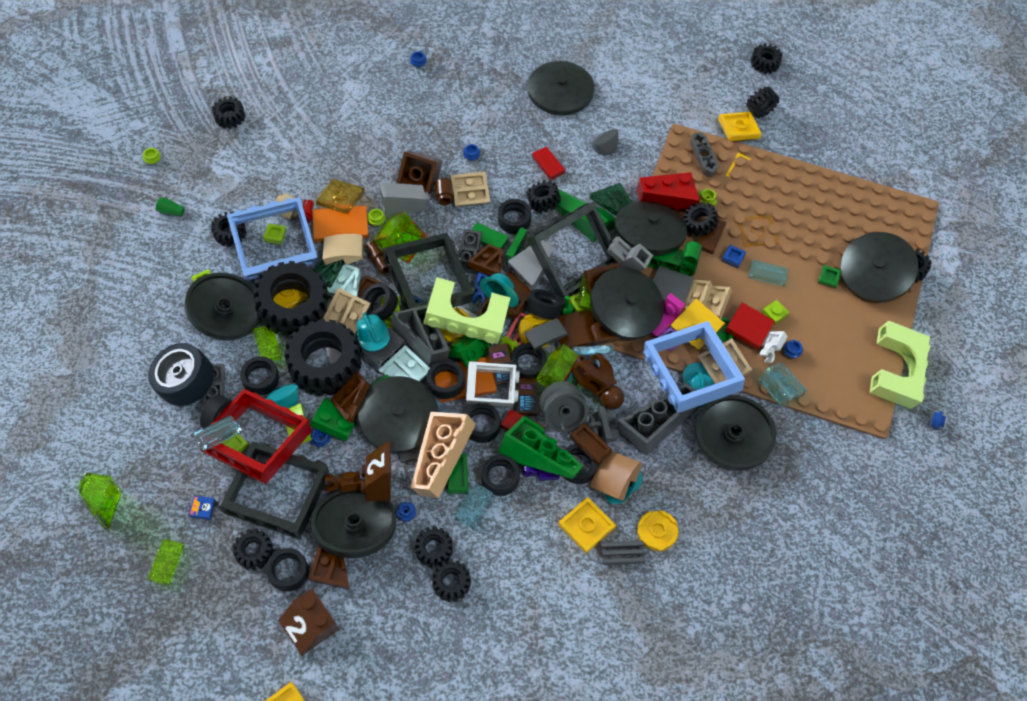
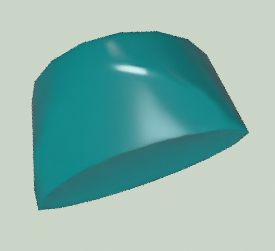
(285, 395)

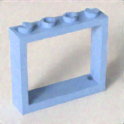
(271, 209)
(704, 330)

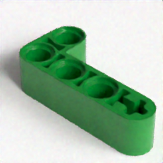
(681, 261)

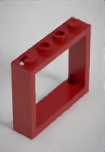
(270, 409)

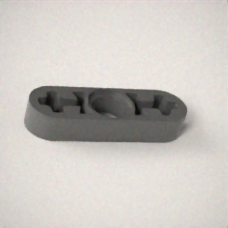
(705, 147)

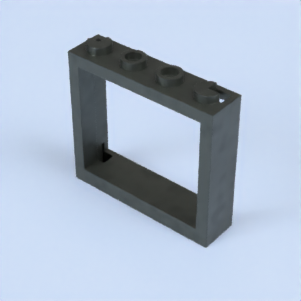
(600, 230)
(393, 252)
(269, 521)

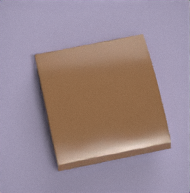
(615, 475)

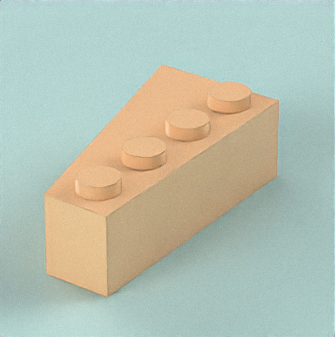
(440, 451)

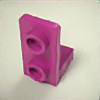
(672, 310)

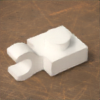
(772, 343)

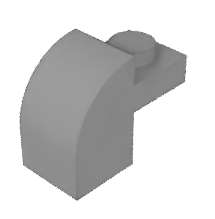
(628, 257)

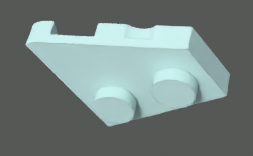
(347, 280)
(405, 364)

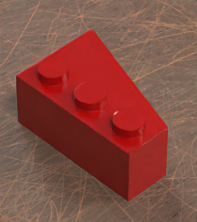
(670, 190)

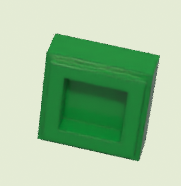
(829, 276)

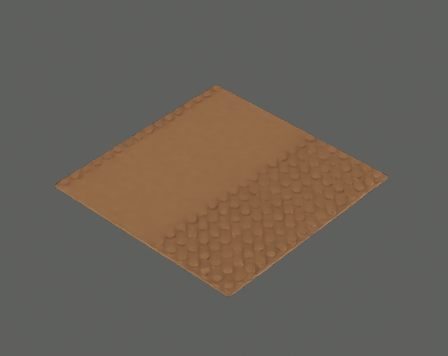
(815, 221)

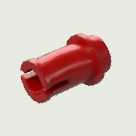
(308, 209)

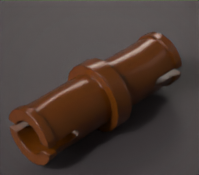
(377, 256)

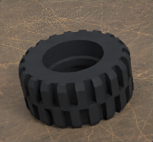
(290, 277)
(318, 336)

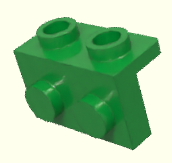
(468, 349)

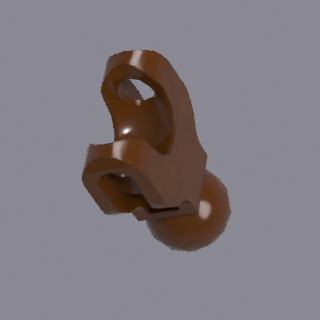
(599, 381)

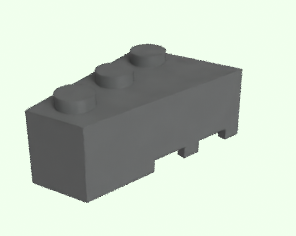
(421, 338)

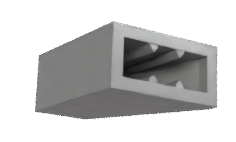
(402, 198)
(527, 267)

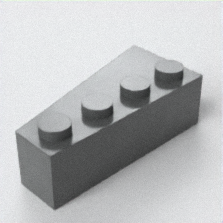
(653, 423)

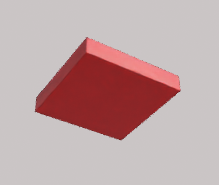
(749, 326)

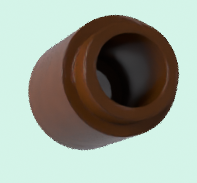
(444, 191)

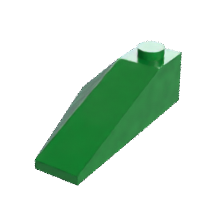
(569, 203)
(532, 447)

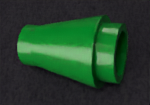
(169, 207)

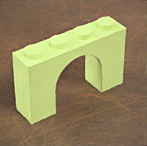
(443, 316)
(914, 349)

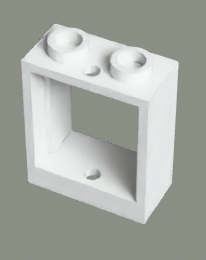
(474, 367)

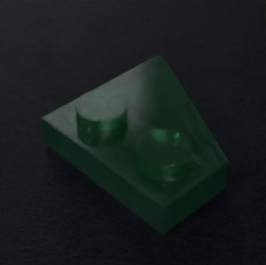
(611, 198)
(329, 271)

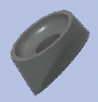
(606, 142)

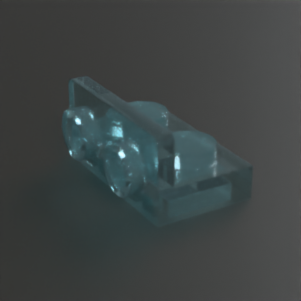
(782, 384)

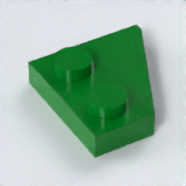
(331, 421)

